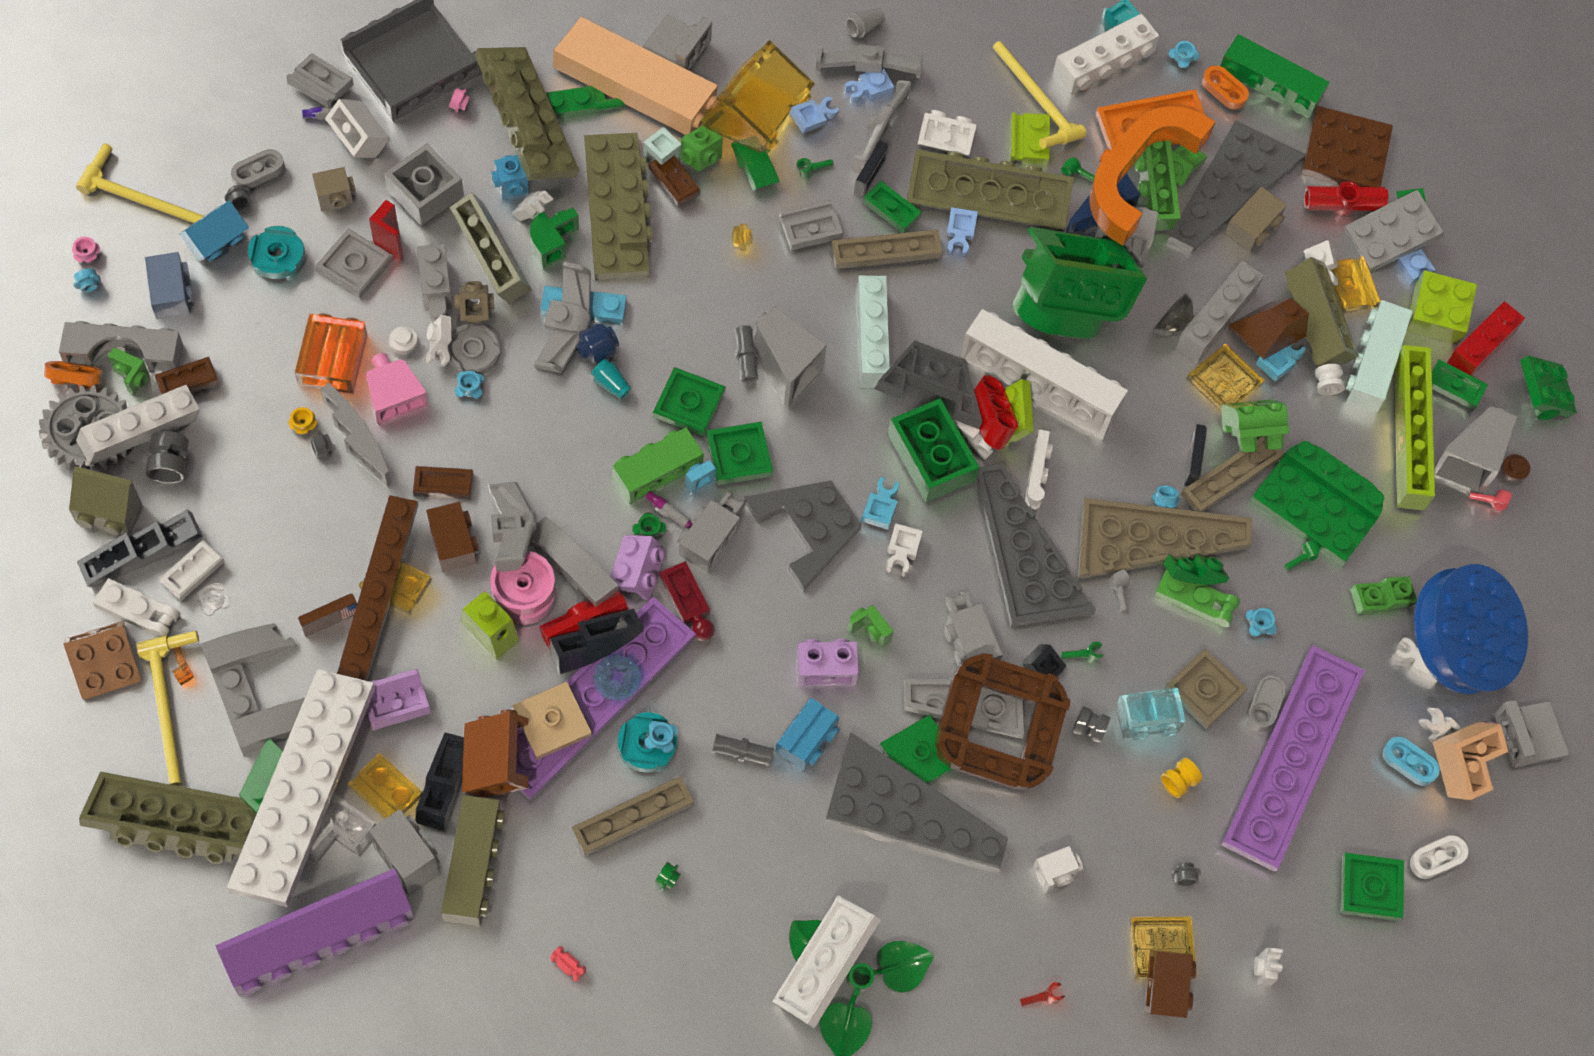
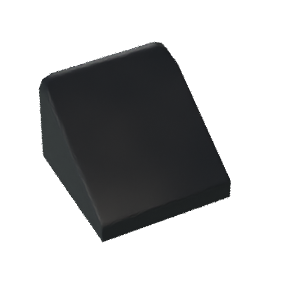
(1044, 660)

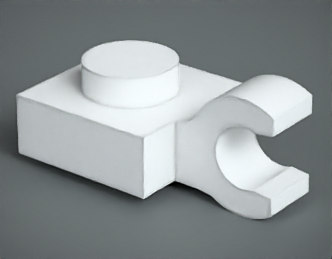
(439, 337)

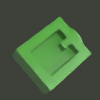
(1185, 163)
(130, 368)
(875, 625)

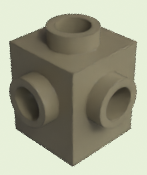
(474, 311)

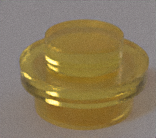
(741, 237)

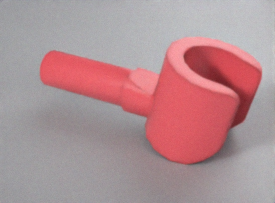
(1498, 502)

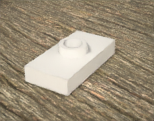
(192, 570)

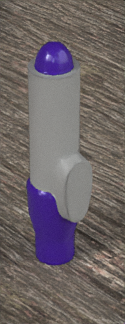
(316, 112)

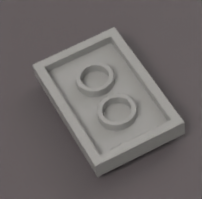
(1394, 231)

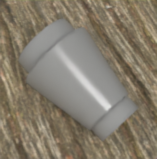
(863, 22)

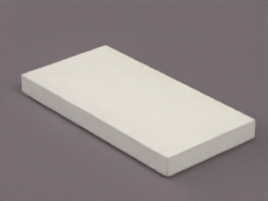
(826, 961)

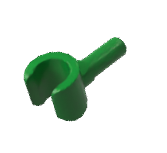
(806, 163)
(1073, 166)
(1311, 553)
(1085, 653)

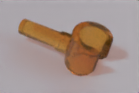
(182, 673)

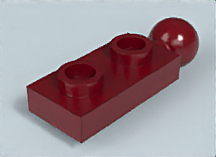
(688, 599)

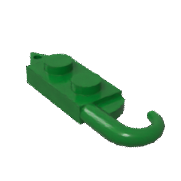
(580, 102)

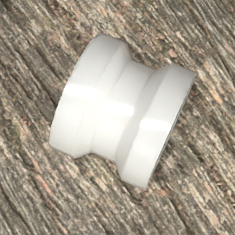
(1329, 379)

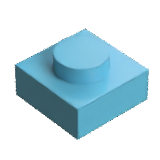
(700, 476)

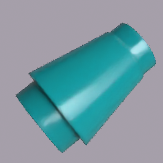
(610, 378)

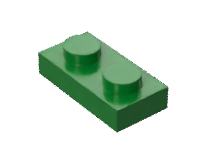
(892, 207)
(1457, 385)

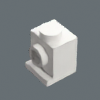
(1057, 868)

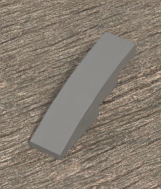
(358, 439)
(572, 561)

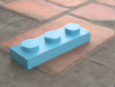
(603, 306)

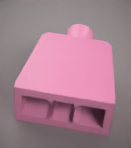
(394, 389)

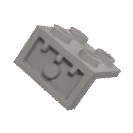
(680, 41)
(1531, 733)

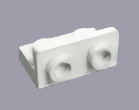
(947, 133)

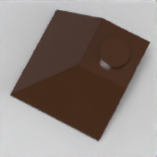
(1272, 327)

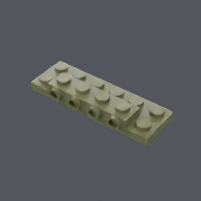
(526, 113)
(991, 189)
(617, 205)
(168, 817)

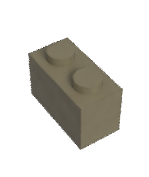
(1256, 219)

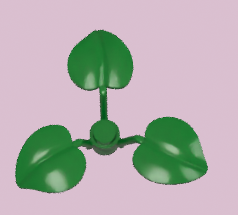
(902, 968)

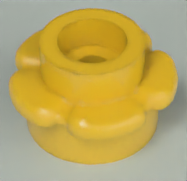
(302, 414)

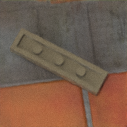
(886, 249)
(1230, 476)
(632, 816)

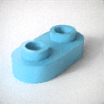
(1411, 759)

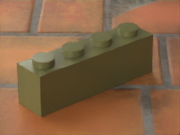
(490, 248)
(1327, 325)
(471, 861)

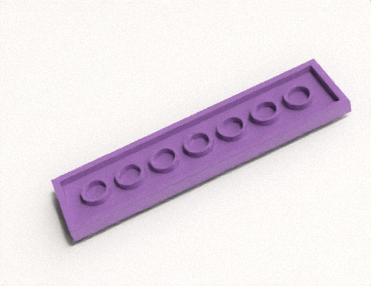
(653, 650)
(1293, 758)

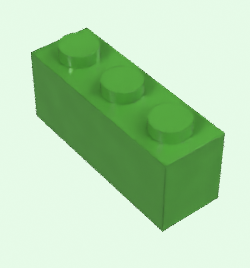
(656, 465)

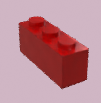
(1486, 339)

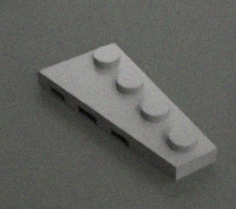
(993, 711)

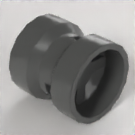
(1091, 724)

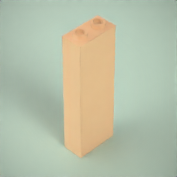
(634, 76)

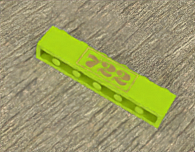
(1414, 428)

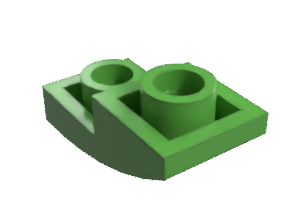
(1383, 596)

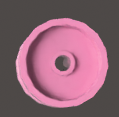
(527, 592)

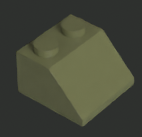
(104, 501)

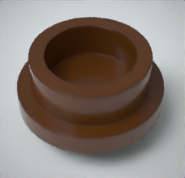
(1515, 467)

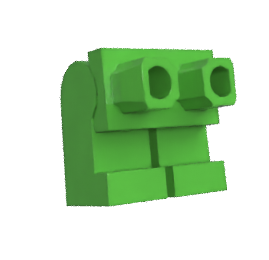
(1256, 419)

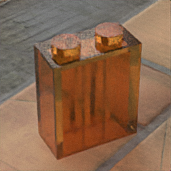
(331, 352)

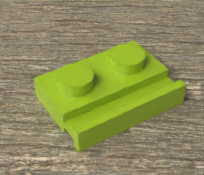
(1025, 136)
(1021, 403)

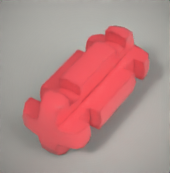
(568, 963)

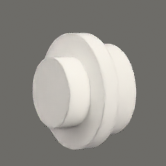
(403, 339)

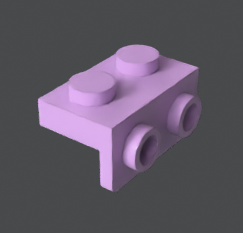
(638, 565)
(397, 700)

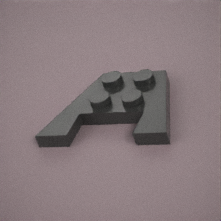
(937, 373)
(819, 519)

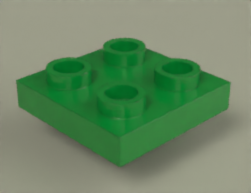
(1548, 388)

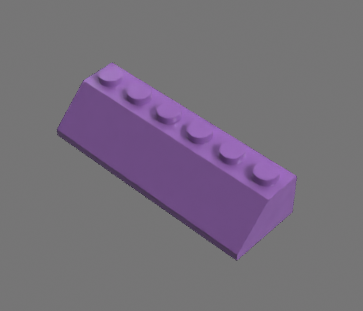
(315, 932)

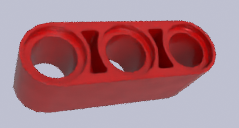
(996, 412)

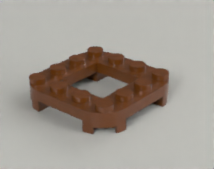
(1043, 733)

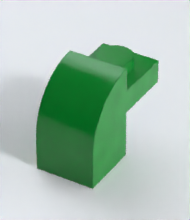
(547, 235)

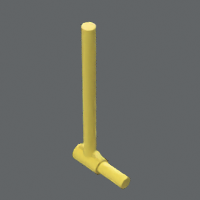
(1067, 131)
(93, 179)
(153, 651)

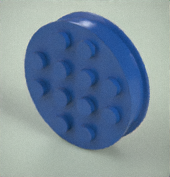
(1471, 629)

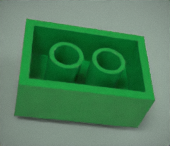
(933, 450)

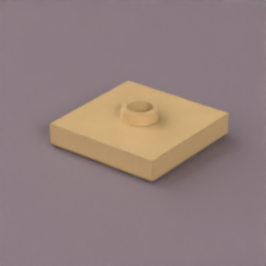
(553, 720)

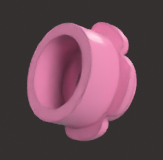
(459, 100)
(83, 244)

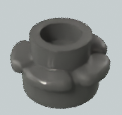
(238, 197)
(320, 444)
(1185, 875)

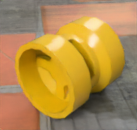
(1181, 778)

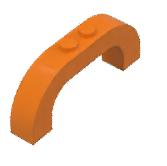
(1161, 124)

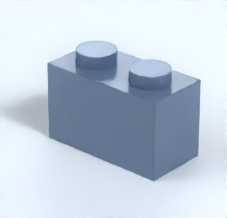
(167, 285)

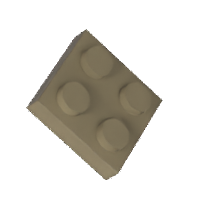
(1206, 688)

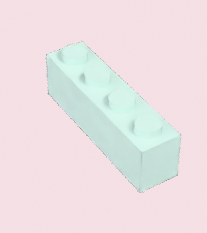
(872, 330)
(1379, 355)

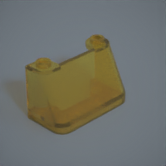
(758, 99)

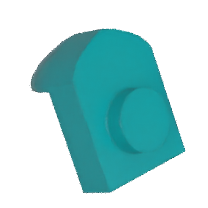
(1118, 14)

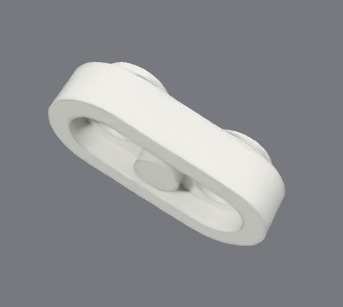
(1437, 858)

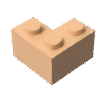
(1464, 758)

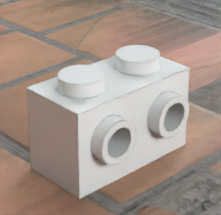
(357, 128)

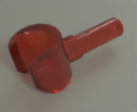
(1043, 996)

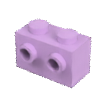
(827, 663)

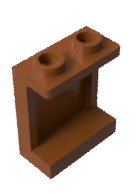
(491, 755)

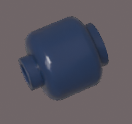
(597, 343)

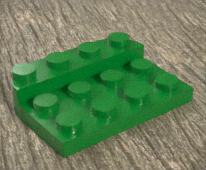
(1320, 500)

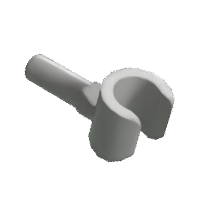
(1117, 582)

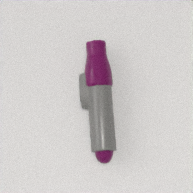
(667, 510)

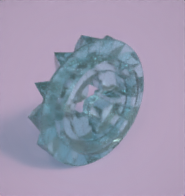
(612, 689)

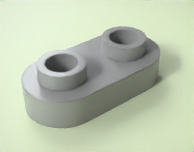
(256, 168)

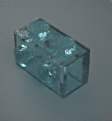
(1150, 714)

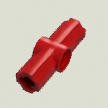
(1333, 198)
(581, 612)

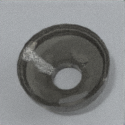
(1176, 318)

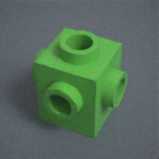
(701, 148)

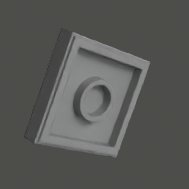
(354, 263)

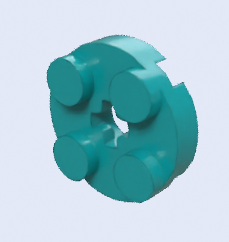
(281, 266)
(635, 754)

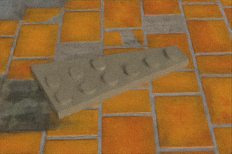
(1142, 536)

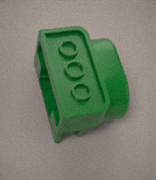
(1073, 284)

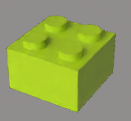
(1441, 307)

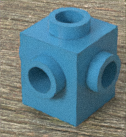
(509, 177)

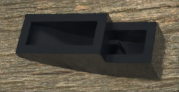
(594, 640)
(441, 783)

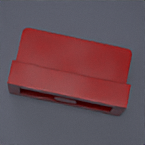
(386, 230)

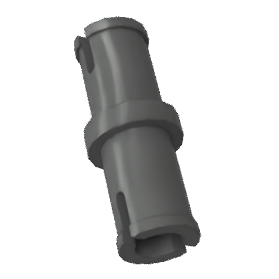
(746, 354)
(743, 749)

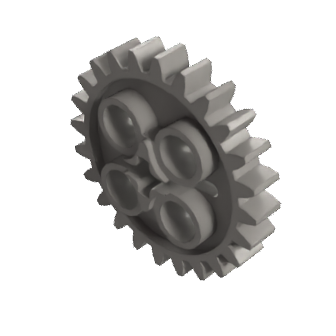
(67, 415)

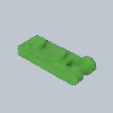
(1198, 599)

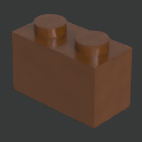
(451, 536)
(1169, 983)

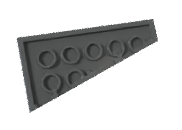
(1235, 174)
(1028, 563)
(895, 803)

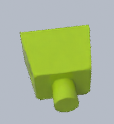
(486, 621)

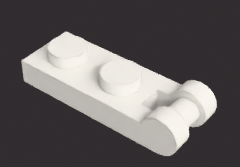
(1038, 473)
(135, 608)

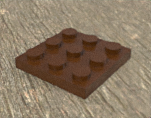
(1346, 148)

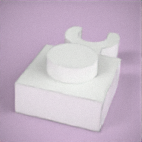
(532, 205)
(1326, 254)
(974, 439)
(903, 546)
(1414, 657)
(1440, 725)
(1268, 966)

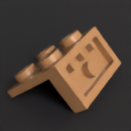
(102, 660)

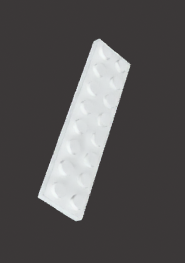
(301, 788)

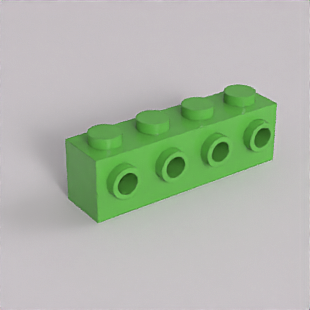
(1158, 184)

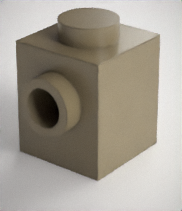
(333, 188)

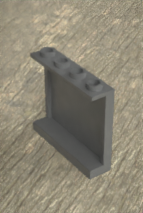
(409, 57)

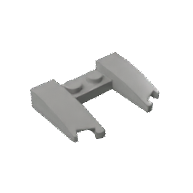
(226, 661)

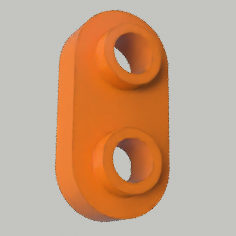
(1226, 88)
(66, 372)

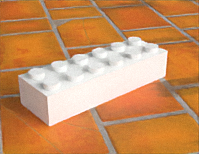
(1055, 377)

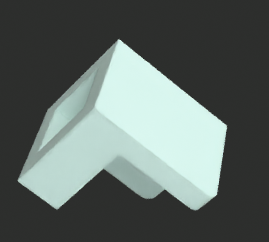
(661, 147)

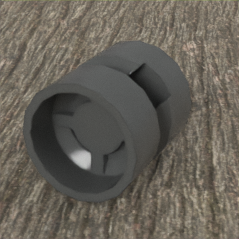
(167, 457)

